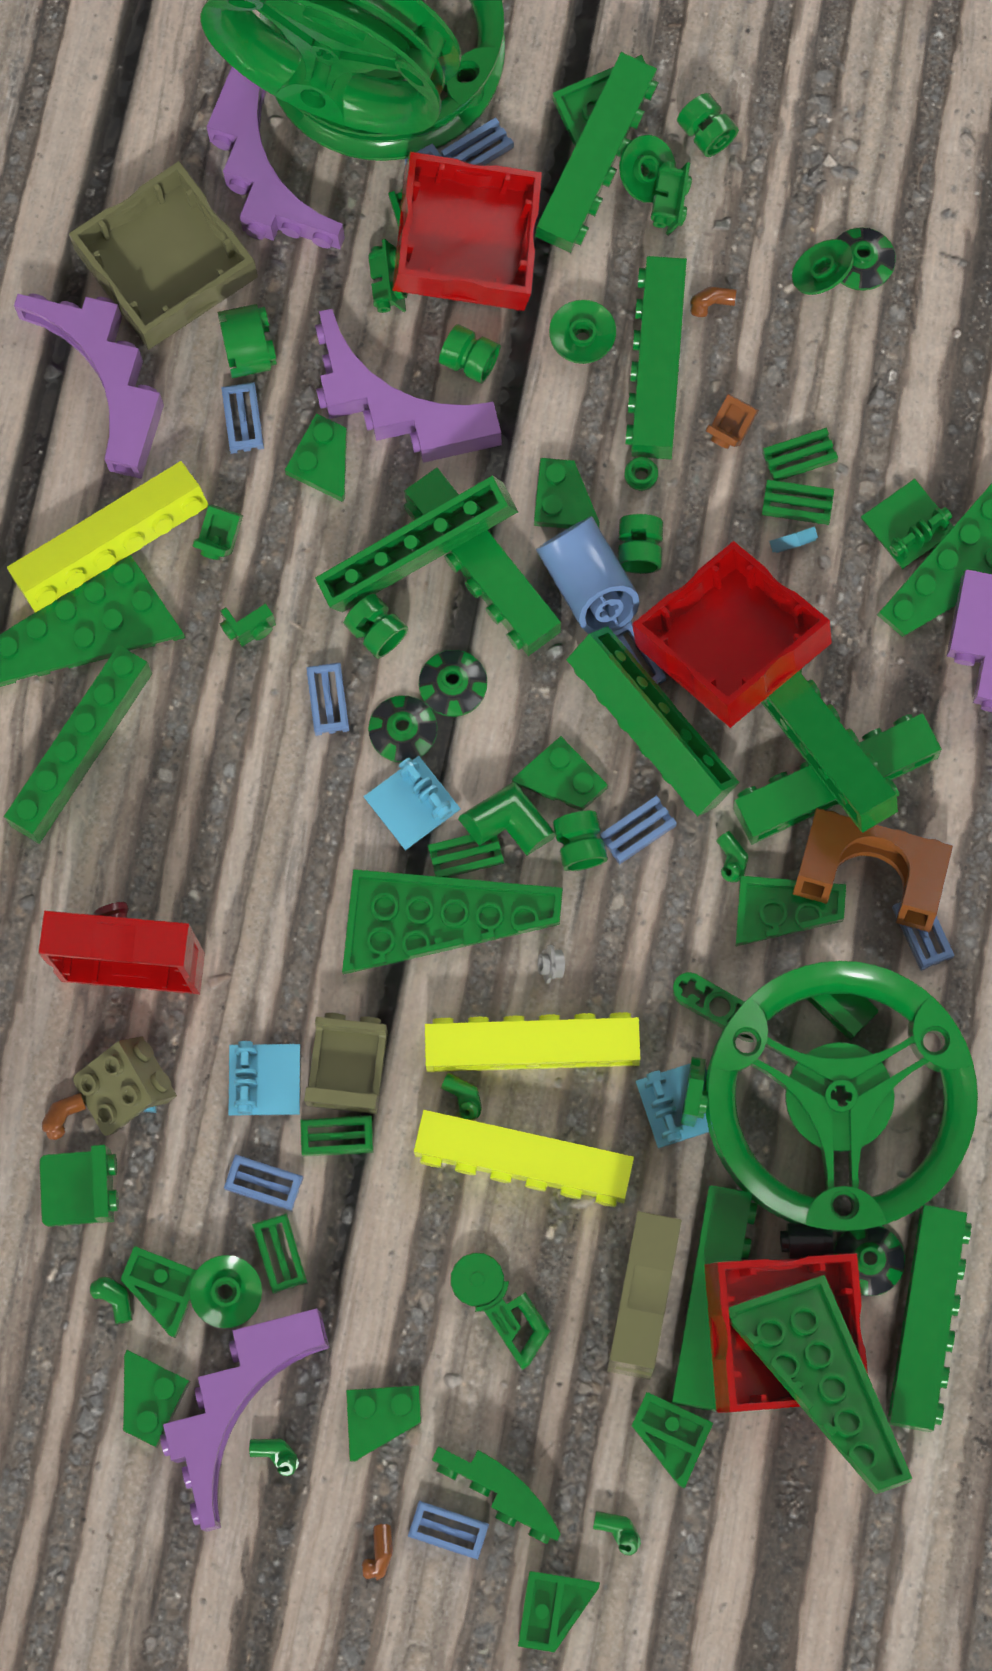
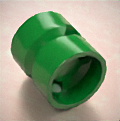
(711, 129)
(472, 354)
(640, 538)
(372, 622)
(579, 836)

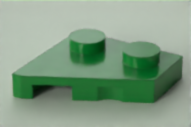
(321, 458)
(561, 495)
(562, 776)
(695, 1098)
(160, 1287)
(149, 1397)
(380, 1416)
(671, 1435)
(552, 1609)

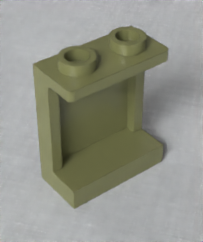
(347, 1064)

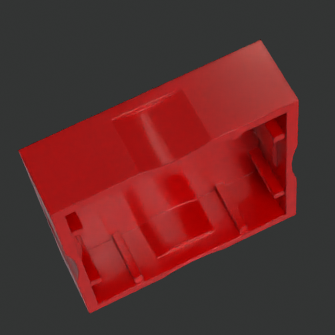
(467, 231)
(732, 634)
(122, 952)
(739, 1374)

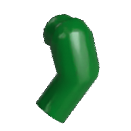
(736, 857)
(467, 1096)
(115, 1294)
(279, 1453)
(621, 1529)

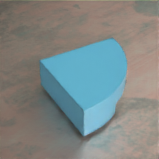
(793, 540)

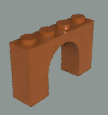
(917, 860)

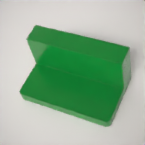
(845, 1011)

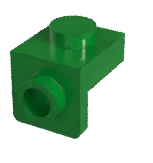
(218, 532)
(253, 626)

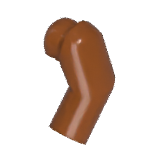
(710, 296)
(58, 1112)
(383, 1552)

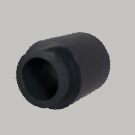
(805, 1241)

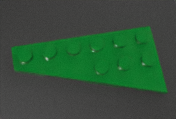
(937, 580)
(88, 625)
(421, 915)
(815, 1359)

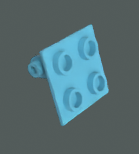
(412, 802)
(264, 1079)
(663, 1102)

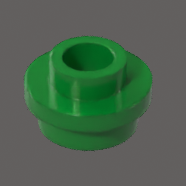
(641, 464)

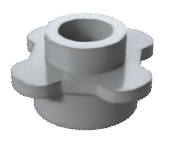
(551, 964)

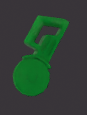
(481, 1284)

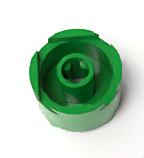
(245, 340)

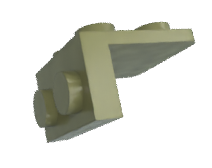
(123, 1084)

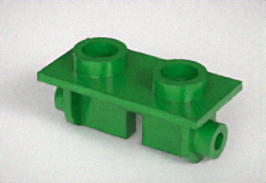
(670, 210)
(382, 266)

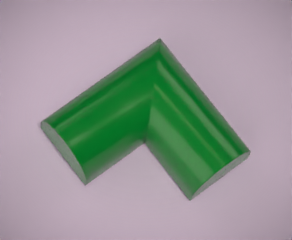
(510, 811)

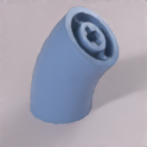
(590, 577)

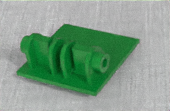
(908, 523)

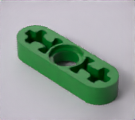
(716, 992)

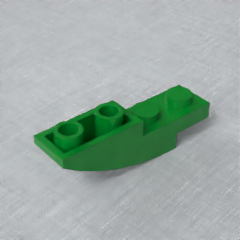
(513, 1498)

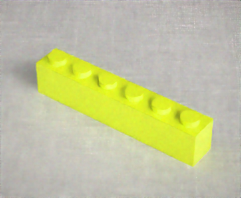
(108, 536)
(532, 1043)
(523, 1157)

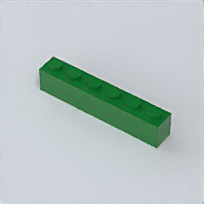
(596, 152)
(658, 357)
(417, 544)
(489, 573)
(652, 721)
(78, 744)
(833, 752)
(796, 796)
(720, 1240)
(927, 1319)

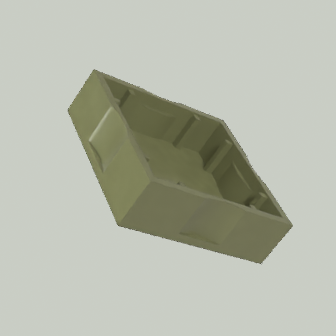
(163, 255)
(644, 1295)

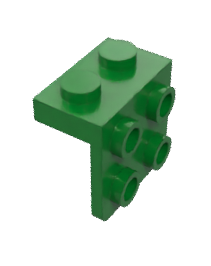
(78, 1187)

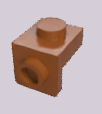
(732, 422)

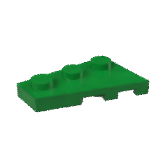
(578, 101)
(771, 910)

